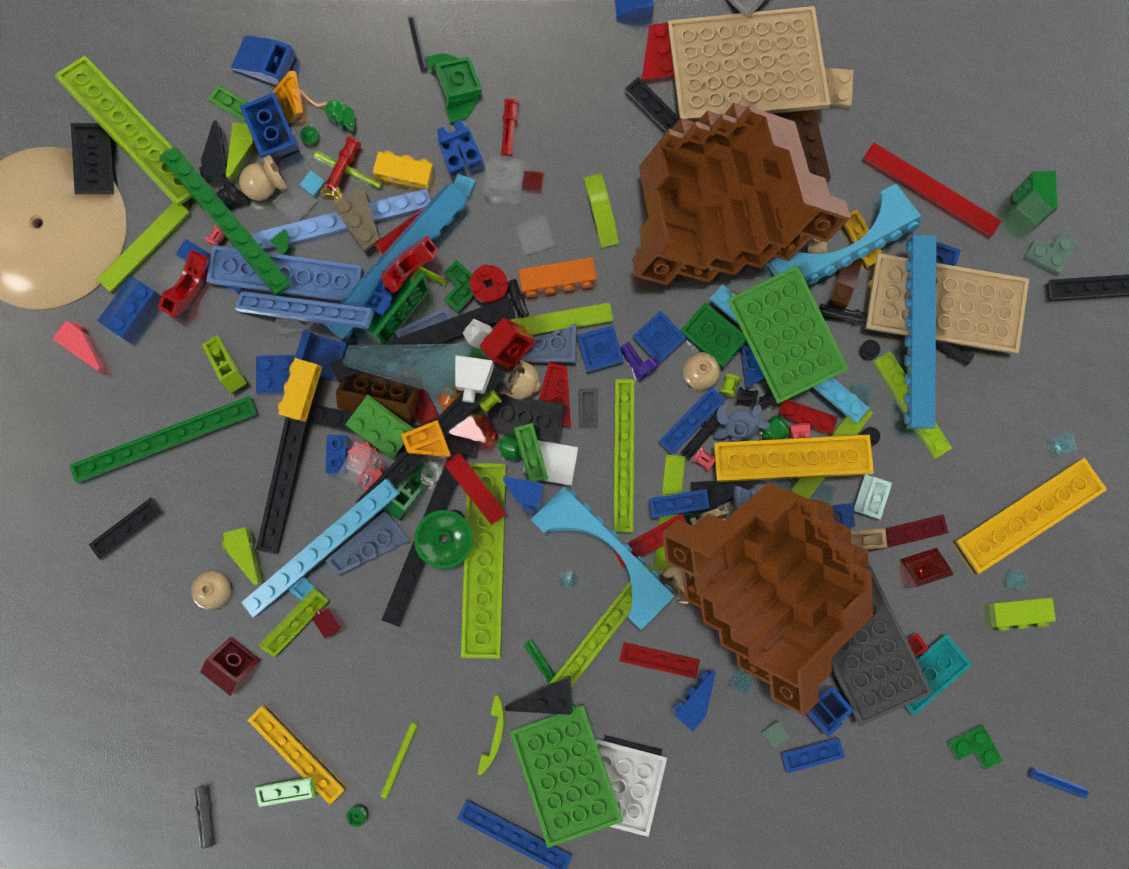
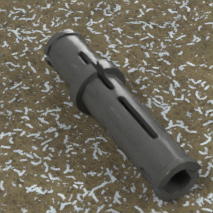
(202, 810)

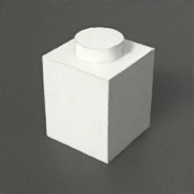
(476, 332)

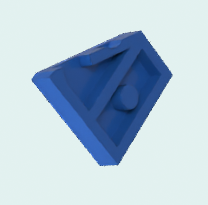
(379, 298)

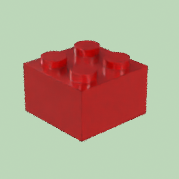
(507, 343)

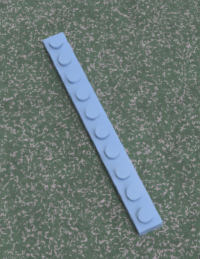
(332, 223)

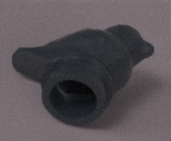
(231, 194)

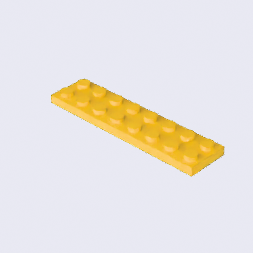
(793, 458)
(1031, 515)

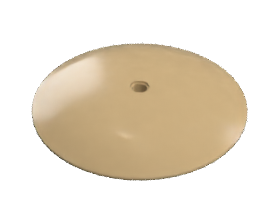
(77, 236)

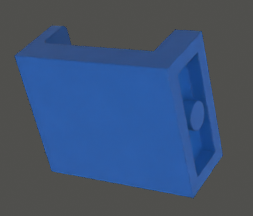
(320, 352)

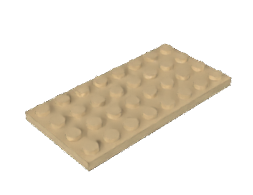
(971, 304)

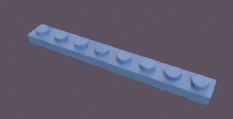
(305, 310)

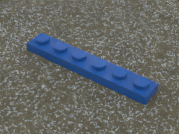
(513, 836)

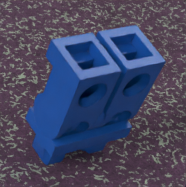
(459, 142)

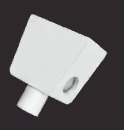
(472, 376)

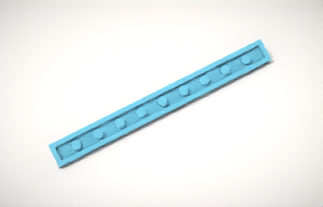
(830, 389)
(320, 548)

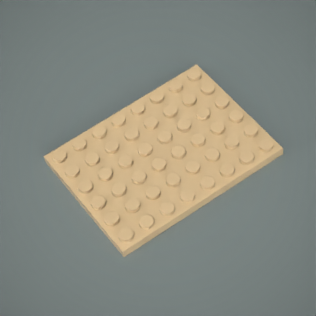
(755, 62)

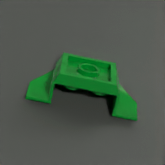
(458, 84)

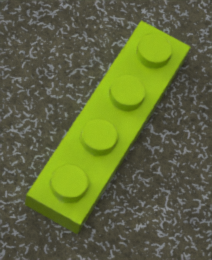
(293, 622)

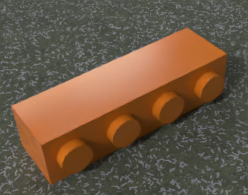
(558, 276)

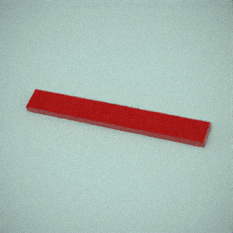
(932, 189)

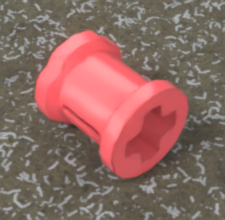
(215, 237)
(710, 458)

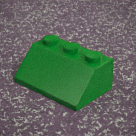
(1037, 196)

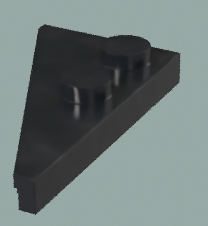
(719, 492)
(552, 699)

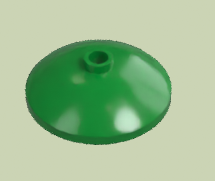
(448, 553)

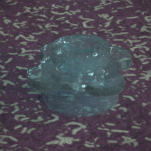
(1013, 574)
(568, 579)

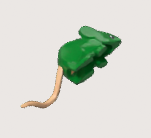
(336, 111)

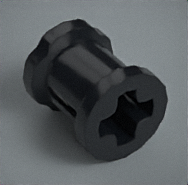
(747, 396)

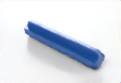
(1059, 783)

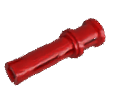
(509, 118)
(346, 156)

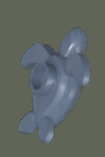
(740, 424)

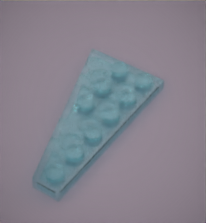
(416, 365)

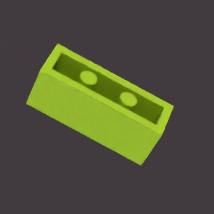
(1022, 613)

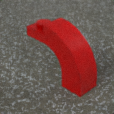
(407, 263)
(187, 287)

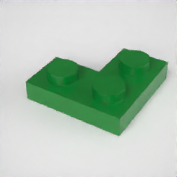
(461, 293)
(976, 741)

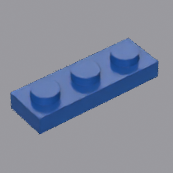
(679, 503)
(813, 755)

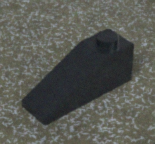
(214, 156)

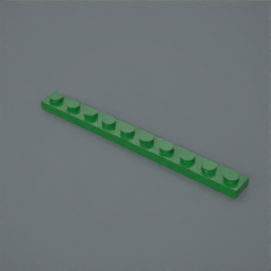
(225, 221)
(163, 439)

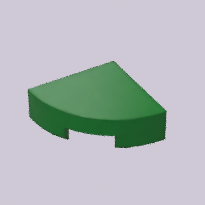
(281, 241)

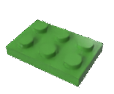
(379, 426)

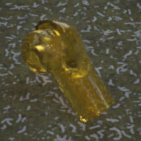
(336, 194)

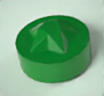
(309, 135)
(356, 816)

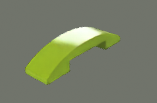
(601, 210)
(486, 759)

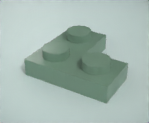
(1052, 257)

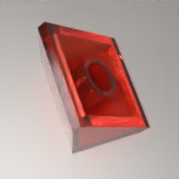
(476, 428)
(925, 568)

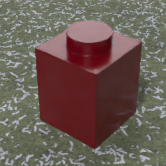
(327, 622)

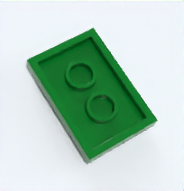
(714, 334)

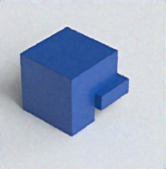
(830, 710)

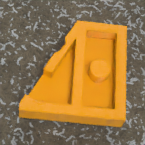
(289, 97)
(426, 441)

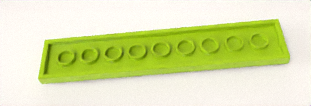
(122, 123)
(484, 572)

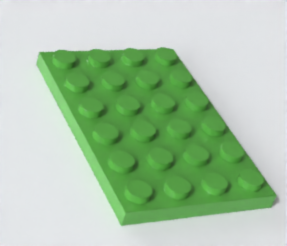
(787, 334)
(566, 776)

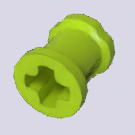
(730, 385)
(490, 401)

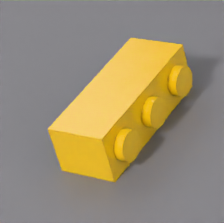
(403, 170)
(299, 389)

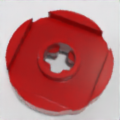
(486, 273)

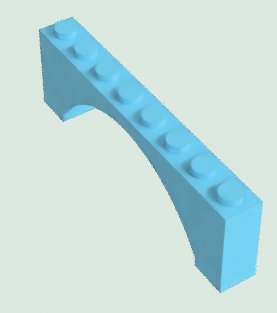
(895, 219)
(568, 514)

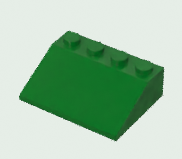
(402, 305)

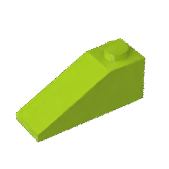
(240, 150)
(224, 364)
(241, 549)

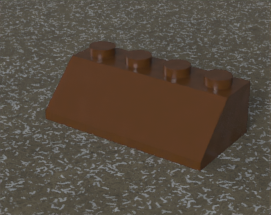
(393, 395)

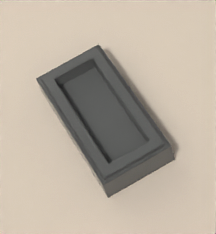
(588, 407)

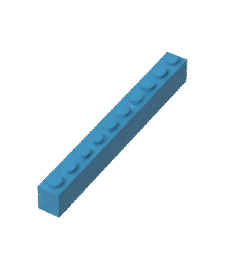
(427, 223)
(921, 332)

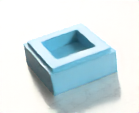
(312, 183)
(464, 185)
(302, 588)

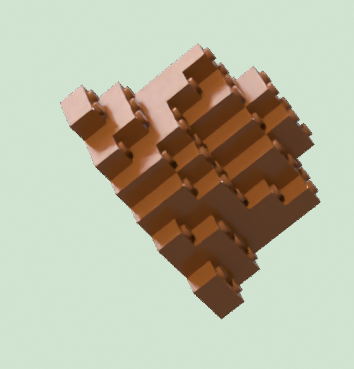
(730, 197)
(776, 587)

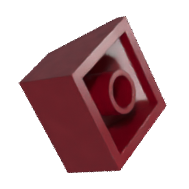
(229, 666)

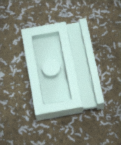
(872, 497)

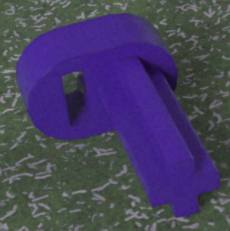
(642, 369)

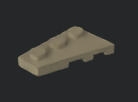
(357, 216)

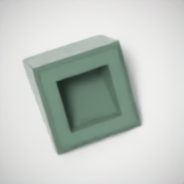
(775, 734)

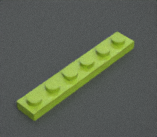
(894, 377)

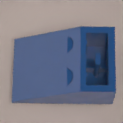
(264, 59)
(695, 706)

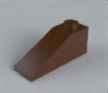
(844, 285)

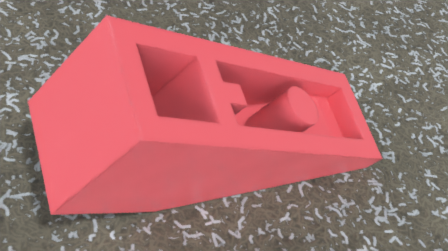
(78, 343)

